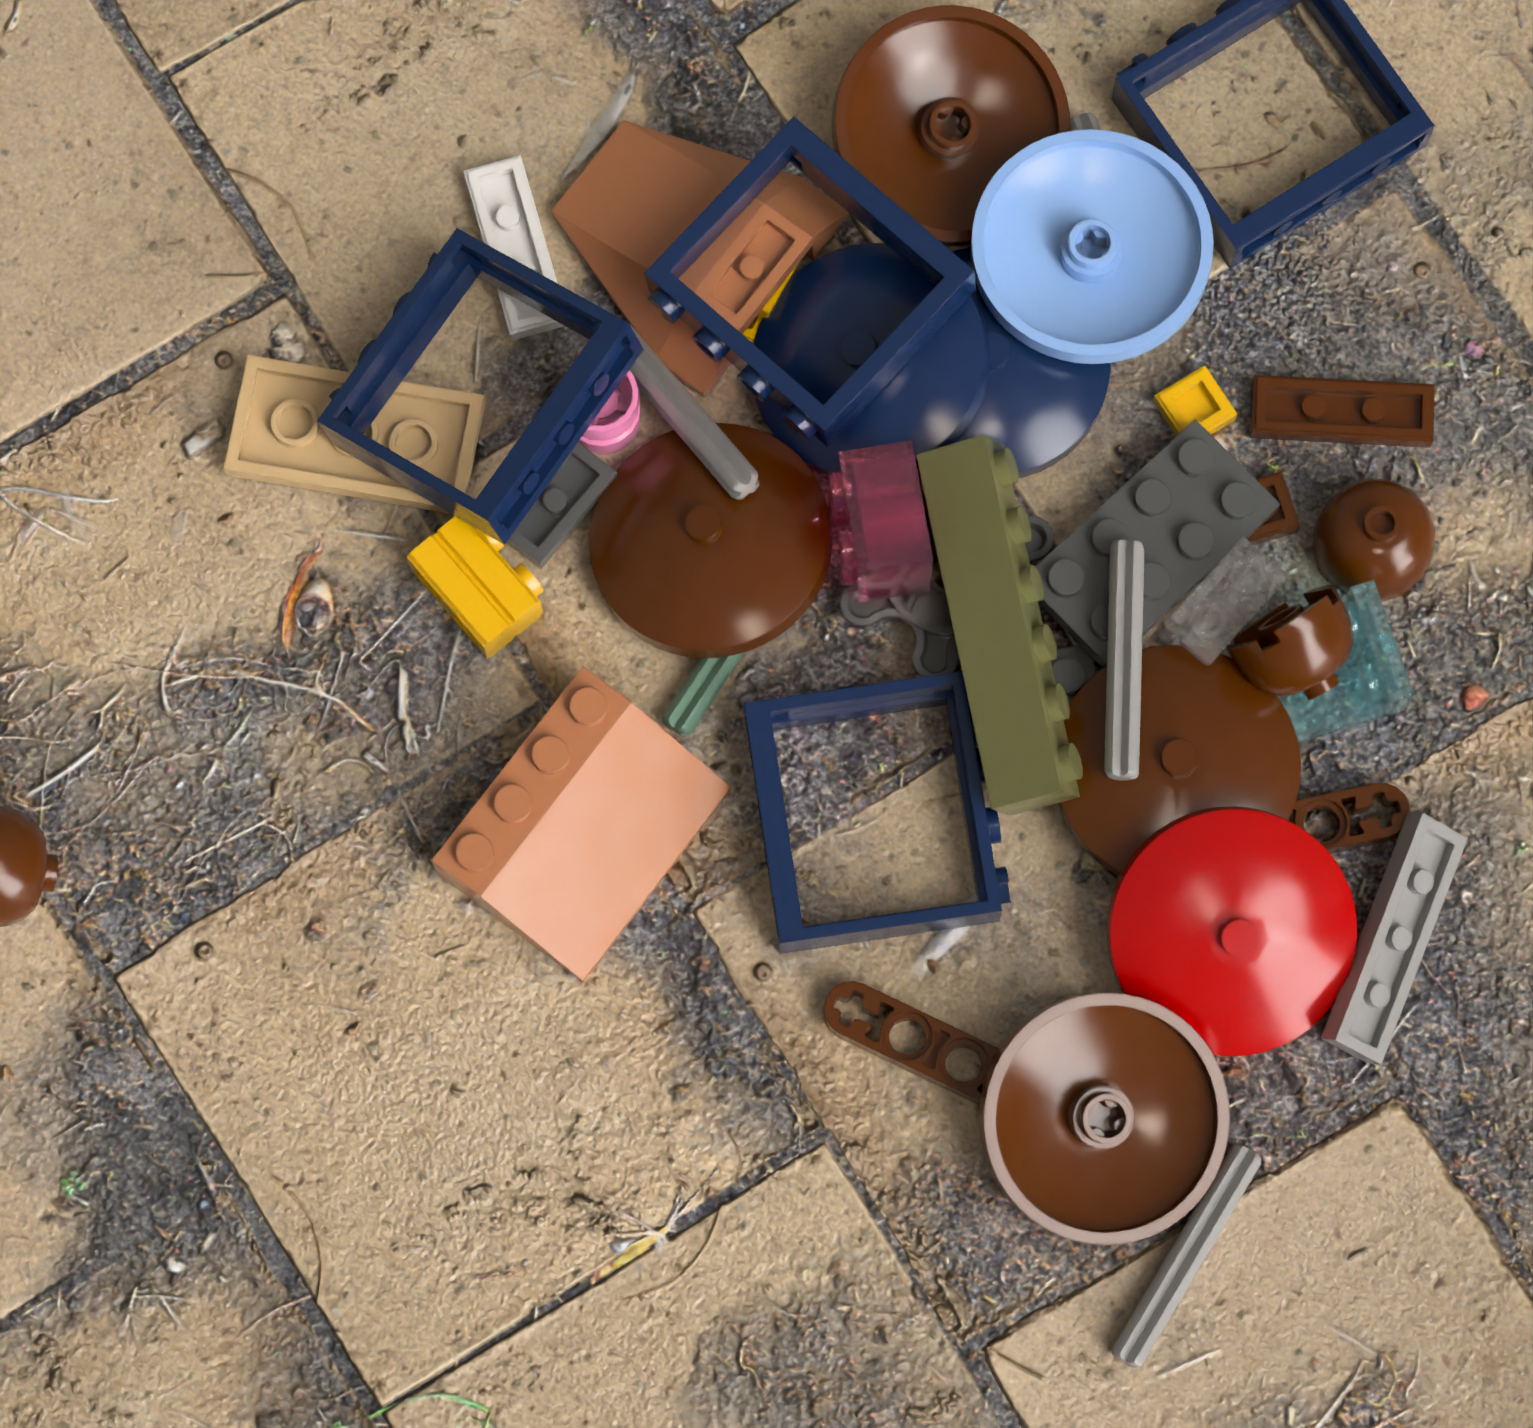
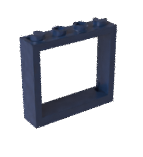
(1234, 20)
(871, 207)
(552, 431)
(856, 702)

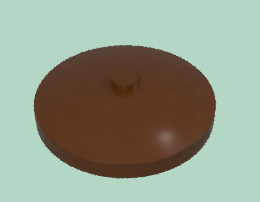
(941, 108)
(704, 568)
(1202, 747)
(1104, 1118)

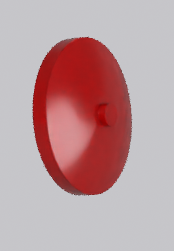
(1234, 927)

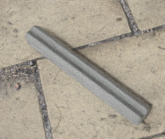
(693, 424)
(1124, 660)
(1186, 1256)

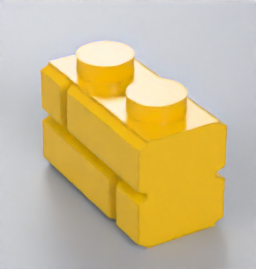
(477, 584)

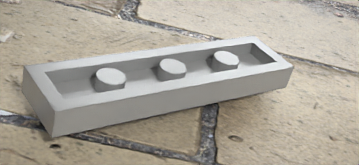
(1394, 938)

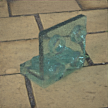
(1370, 682)

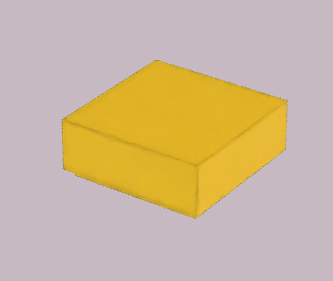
(1195, 398)

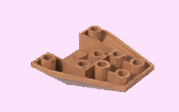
(646, 194)

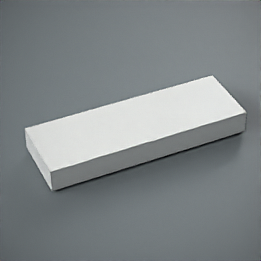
(512, 226)

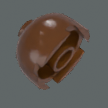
(1374, 534)
(1297, 646)
(23, 866)

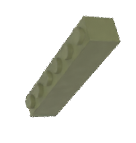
(999, 625)

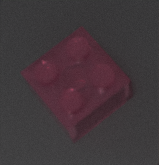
(884, 522)

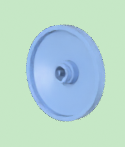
(1091, 246)

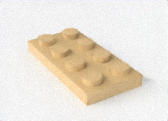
(282, 443)

